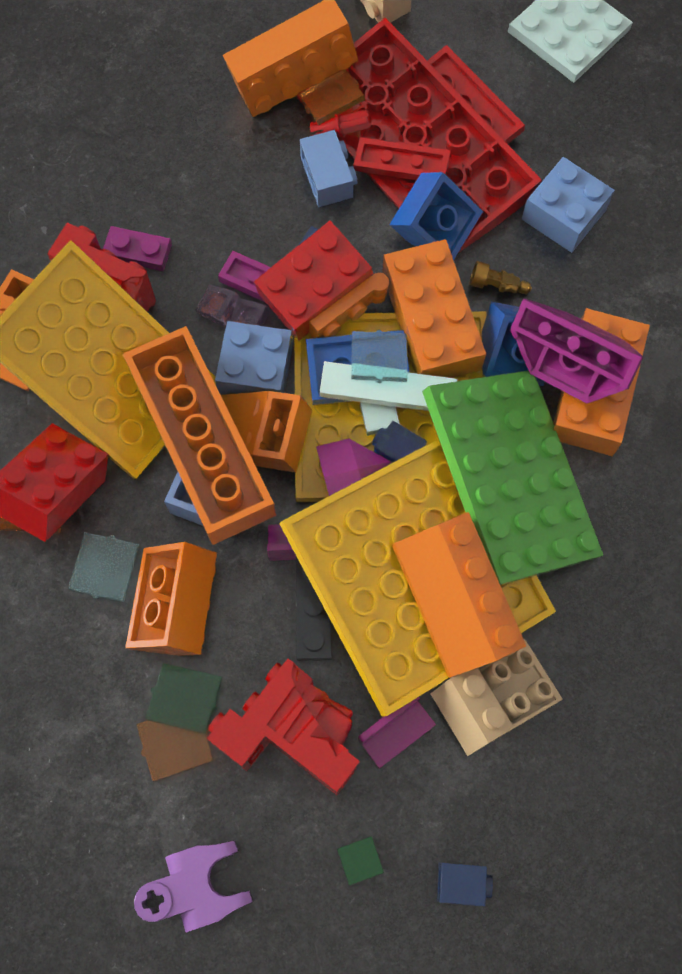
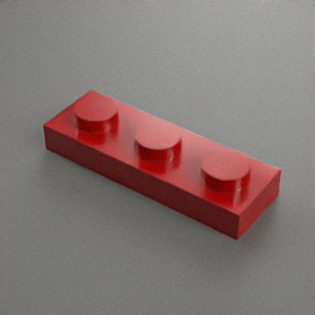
(399, 159)

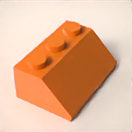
(172, 599)

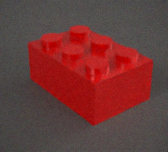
(312, 278)
(50, 481)

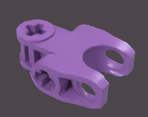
(190, 890)

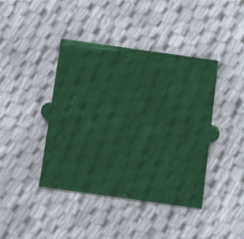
(183, 698)

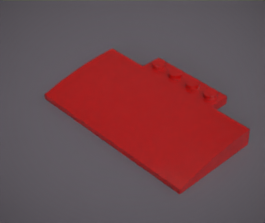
(443, 108)

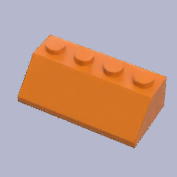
(459, 595)

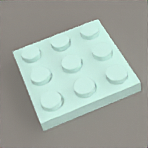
(570, 32)

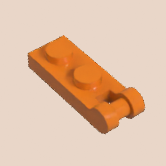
(350, 306)

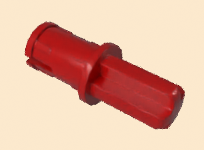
(344, 123)

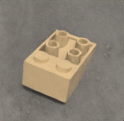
(495, 698)

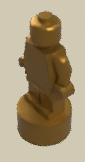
(505, 281)

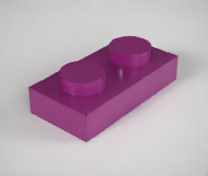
(135, 246)
(241, 273)

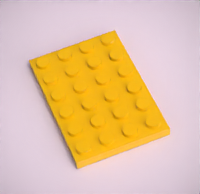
(69, 346)

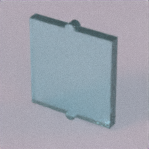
(379, 356)
(104, 567)

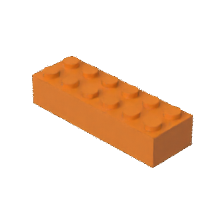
(200, 435)

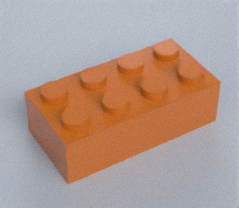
(292, 56)
(433, 311)
(601, 423)

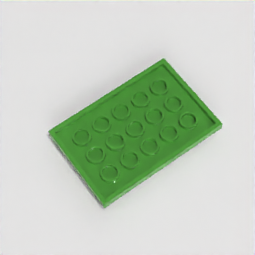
(512, 474)

